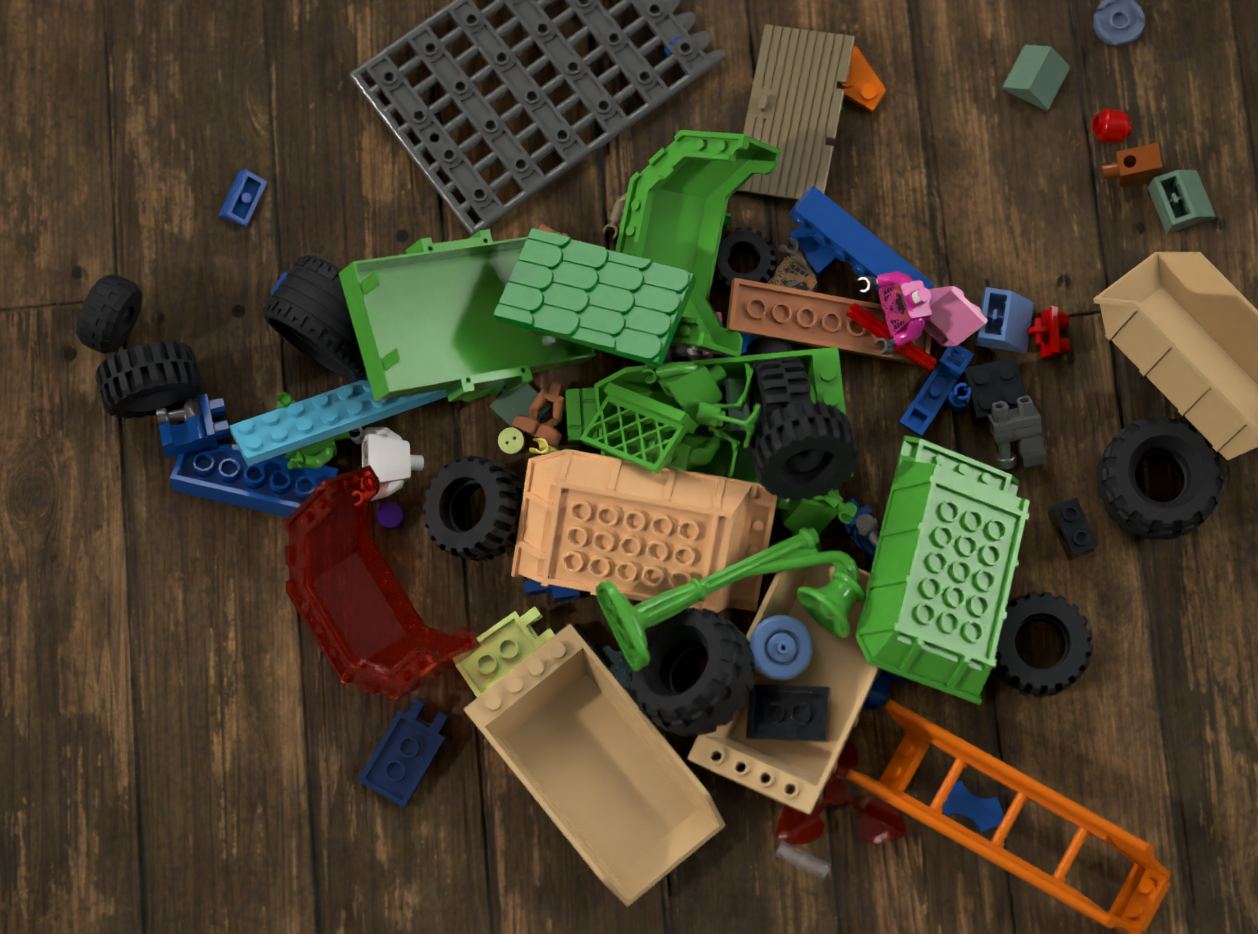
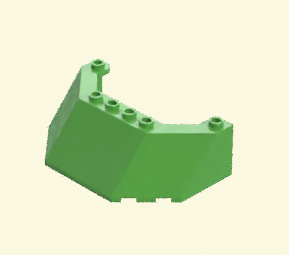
(678, 217)

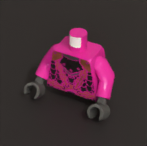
(904, 307)

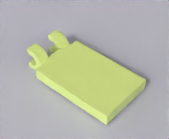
(502, 650)

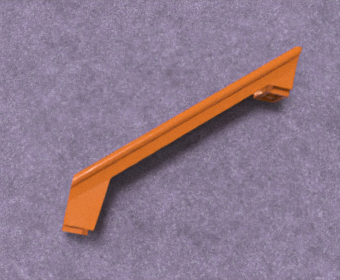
(1141, 890)

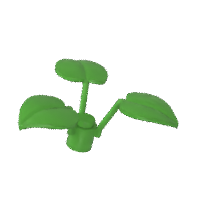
(713, 416)

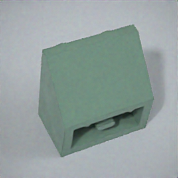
(1180, 200)

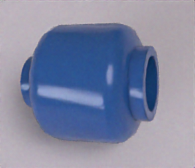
(879, 693)

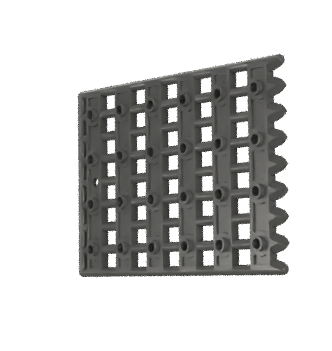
(530, 97)

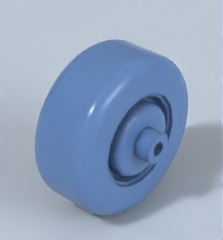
(781, 647)

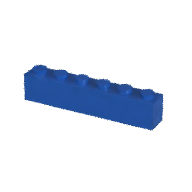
(849, 238)

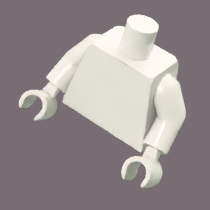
(388, 458)

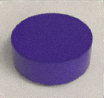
(390, 515)

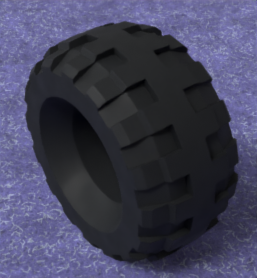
(1186, 451)
(673, 651)

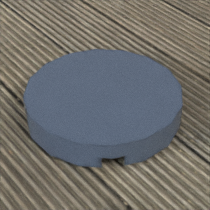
(1118, 22)

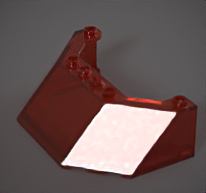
(354, 597)

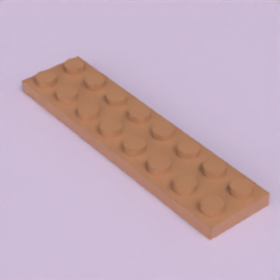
(807, 319)

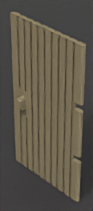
(797, 106)

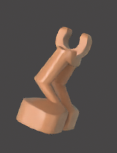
(530, 424)

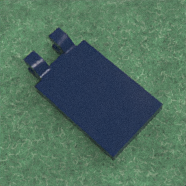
(404, 754)

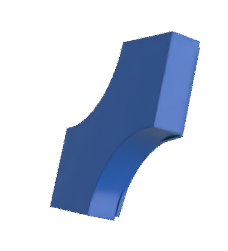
(983, 812)

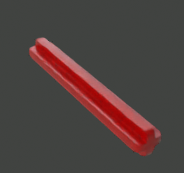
(881, 330)

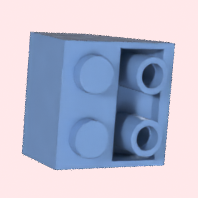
(1007, 322)

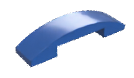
(936, 389)

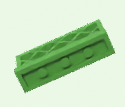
(651, 412)

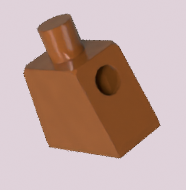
(1143, 165)

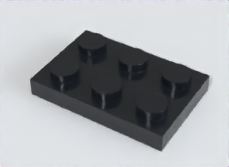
(788, 713)

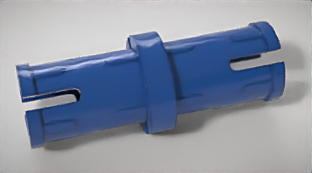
(959, 397)

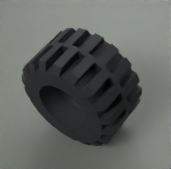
(744, 242)

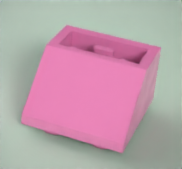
(952, 316)

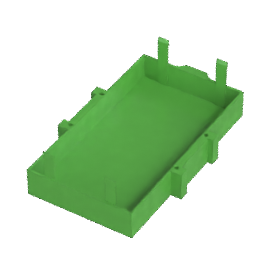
(432, 325)

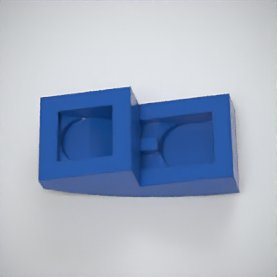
(560, 593)

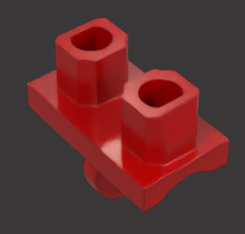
(1047, 332)

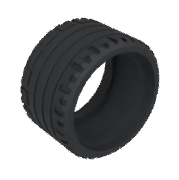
(315, 317)

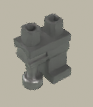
(1017, 425)

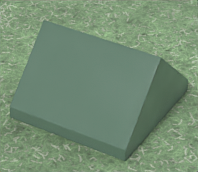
(1037, 75)

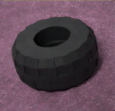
(109, 313)

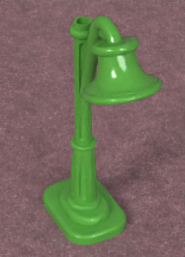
(825, 605)

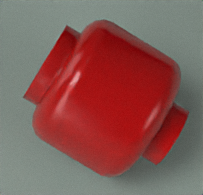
(1111, 126)

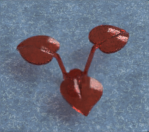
(877, 824)

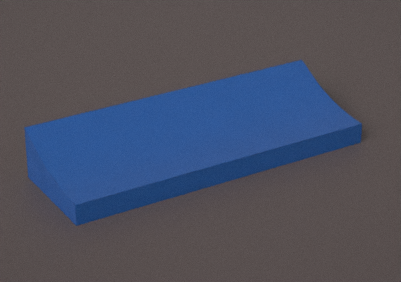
(264, 486)

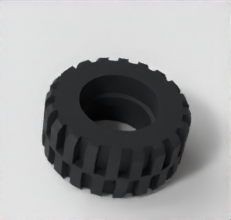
(148, 379)
(778, 384)
(801, 428)
(448, 501)
(1072, 631)

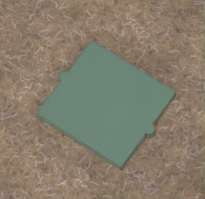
(517, 403)

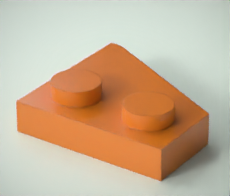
(862, 83)

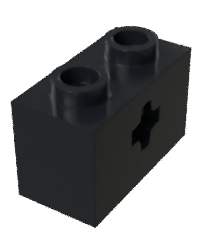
(1072, 529)

